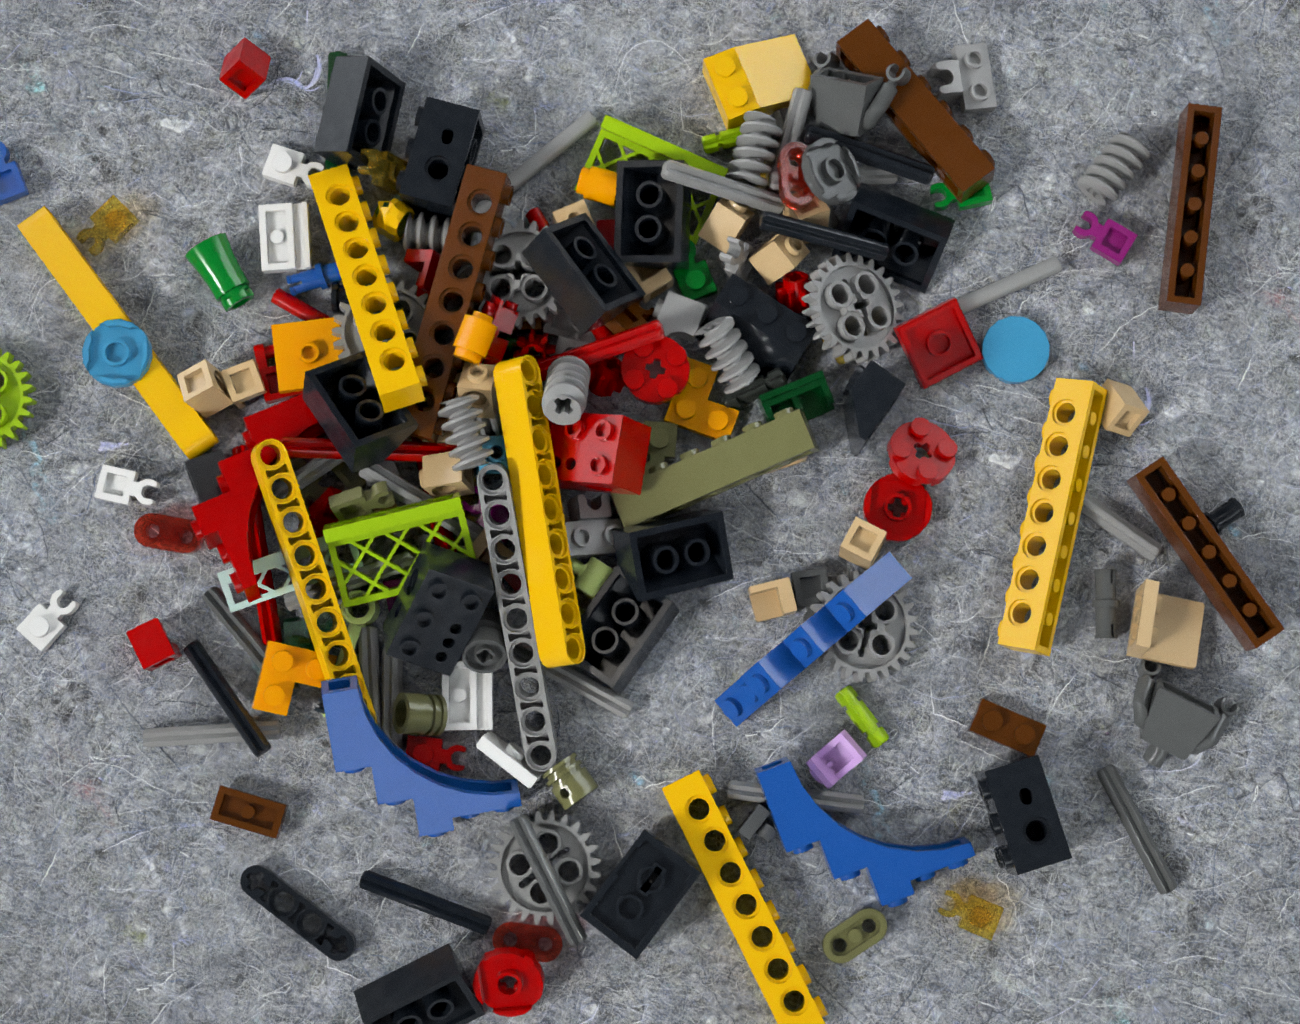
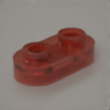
(791, 177)
(170, 533)
(528, 938)

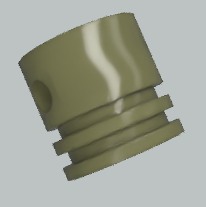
(419, 714)
(570, 781)

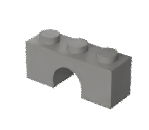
(680, 319)

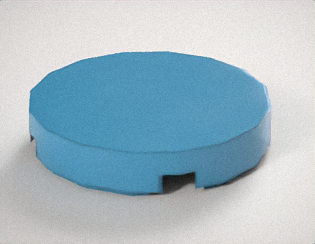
(1015, 350)
(117, 353)

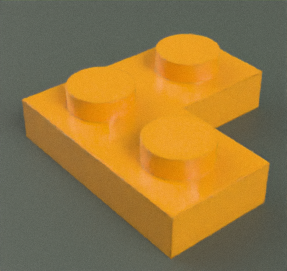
(694, 411)
(279, 672)

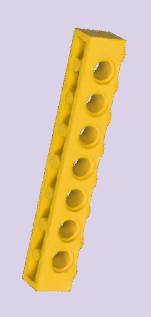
(395, 387)
(1059, 533)
(679, 796)

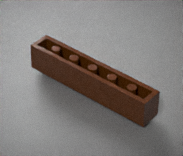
(919, 115)
(1190, 208)
(1205, 555)

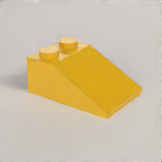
(756, 77)

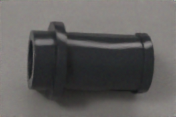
(1225, 514)

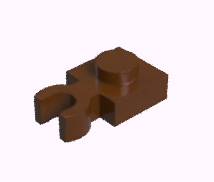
(630, 318)

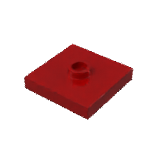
(938, 343)

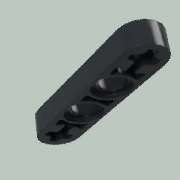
(295, 916)

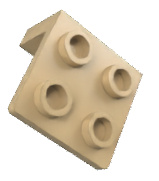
(1165, 627)

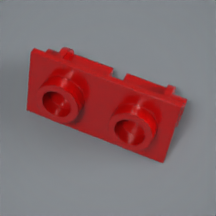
(504, 318)

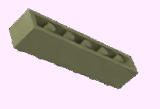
(718, 467)

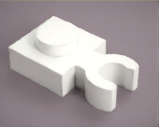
(288, 166)
(121, 486)
(45, 623)

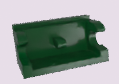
(808, 394)

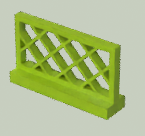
(655, 149)
(385, 523)

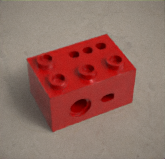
(601, 453)

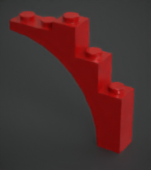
(229, 518)

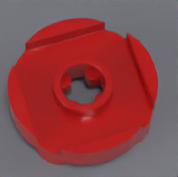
(666, 385)
(931, 438)
(909, 523)
(509, 962)

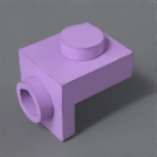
(835, 759)

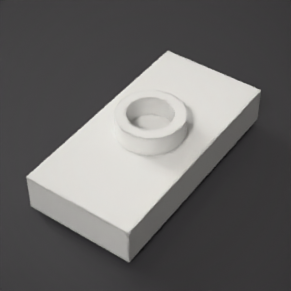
(509, 757)

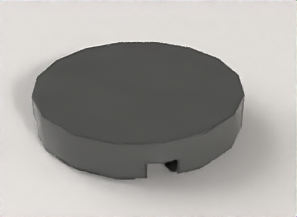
(830, 171)

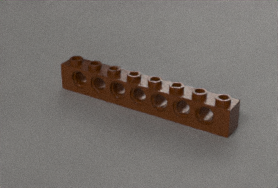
(476, 186)

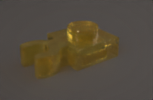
(383, 168)
(111, 222)
(975, 915)

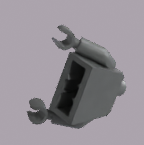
(848, 99)
(1175, 719)

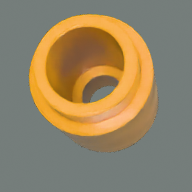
(597, 185)
(474, 337)

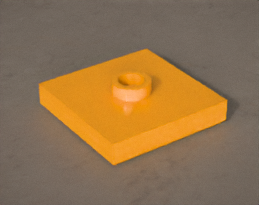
(301, 348)

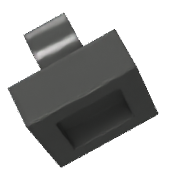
(756, 823)

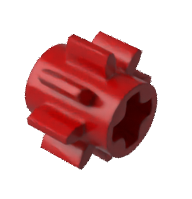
(792, 290)
(534, 340)
(606, 377)

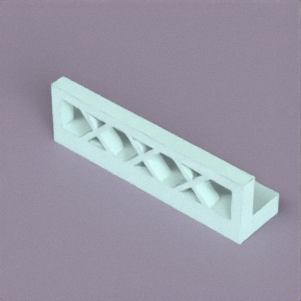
(276, 560)

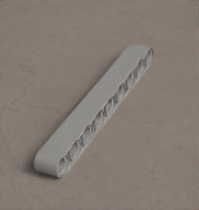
(513, 633)

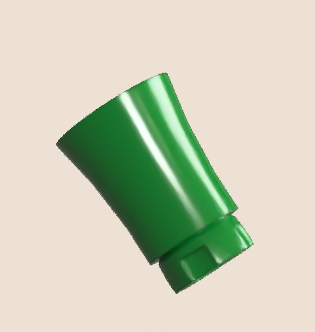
(221, 271)

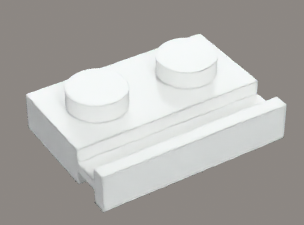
(285, 237)
(468, 699)

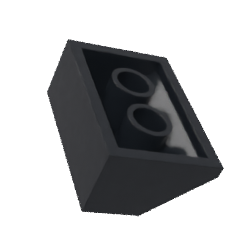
(358, 111)
(651, 217)
(911, 231)
(582, 272)
(769, 328)
(869, 399)
(352, 414)
(674, 554)
(622, 631)
(421, 993)

